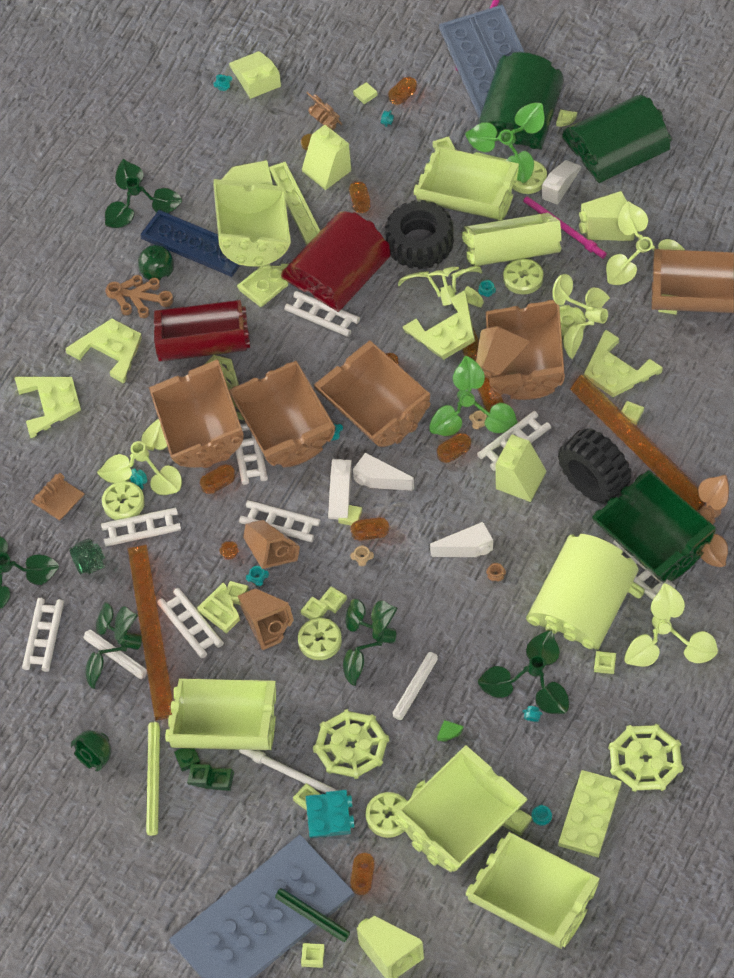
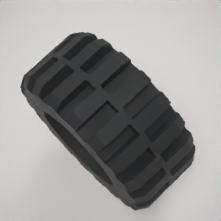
(416, 217)
(594, 465)

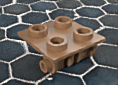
(323, 112)
(57, 497)

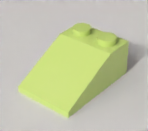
(256, 74)

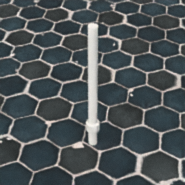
(259, 757)

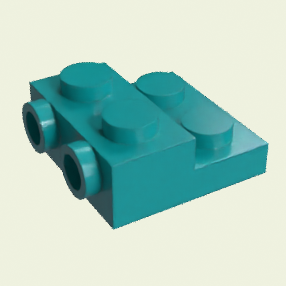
(329, 814)

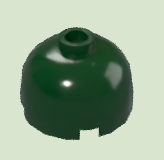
(155, 262)
(92, 749)

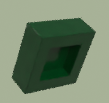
(186, 757)

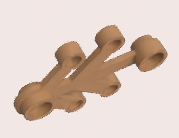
(137, 294)

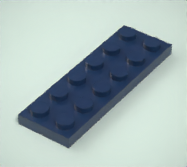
(188, 241)

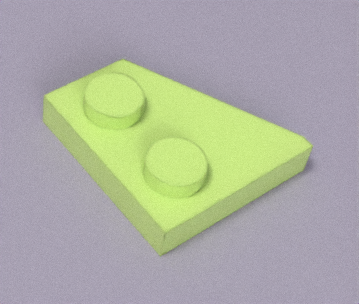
(220, 609)

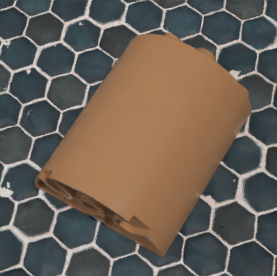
(697, 277)
(541, 363)
(376, 395)
(284, 415)
(198, 417)

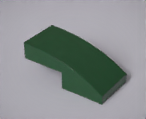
(210, 778)

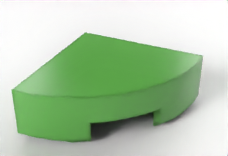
(449, 731)

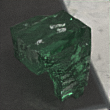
(87, 556)

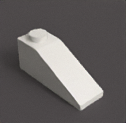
(559, 181)
(377, 474)
(340, 488)
(465, 543)

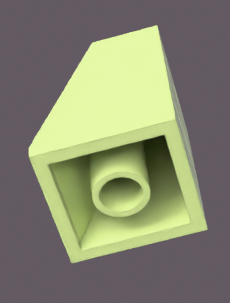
(327, 158)
(600, 218)
(519, 469)
(389, 947)

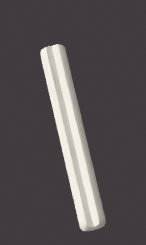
(119, 657)
(415, 685)

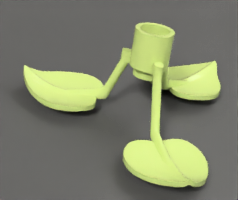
(630, 221)
(446, 291)
(594, 312)
(118, 466)
(665, 605)

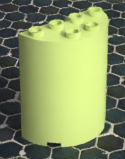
(468, 183)
(251, 222)
(512, 239)
(584, 590)
(222, 714)
(458, 810)
(534, 890)

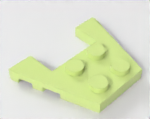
(448, 335)
(113, 340)
(612, 373)
(57, 399)

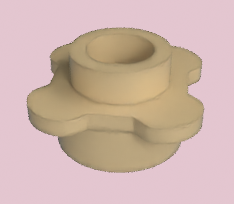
(478, 415)
(362, 550)

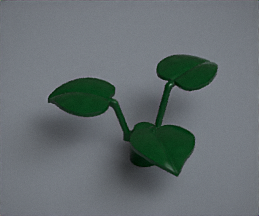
(129, 177)
(38, 570)
(381, 617)
(123, 622)
(541, 651)

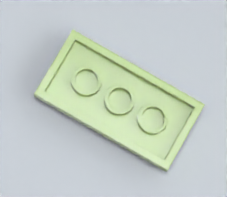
(590, 813)

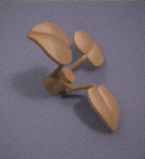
(716, 494)

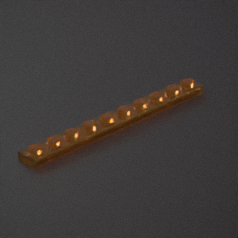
(637, 441)
(150, 632)

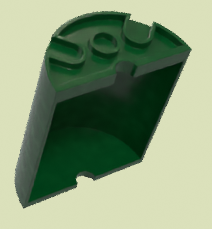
(517, 83)
(619, 137)
(656, 527)

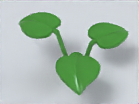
(530, 118)
(465, 377)

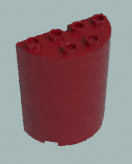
(339, 260)
(201, 330)

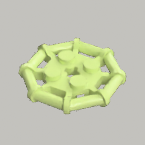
(353, 733)
(649, 747)

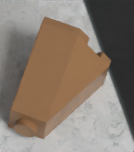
(498, 349)
(269, 544)
(266, 616)

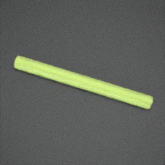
(153, 778)

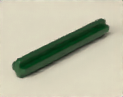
(312, 915)

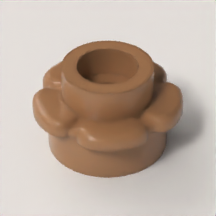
(496, 567)

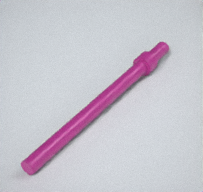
(589, 245)

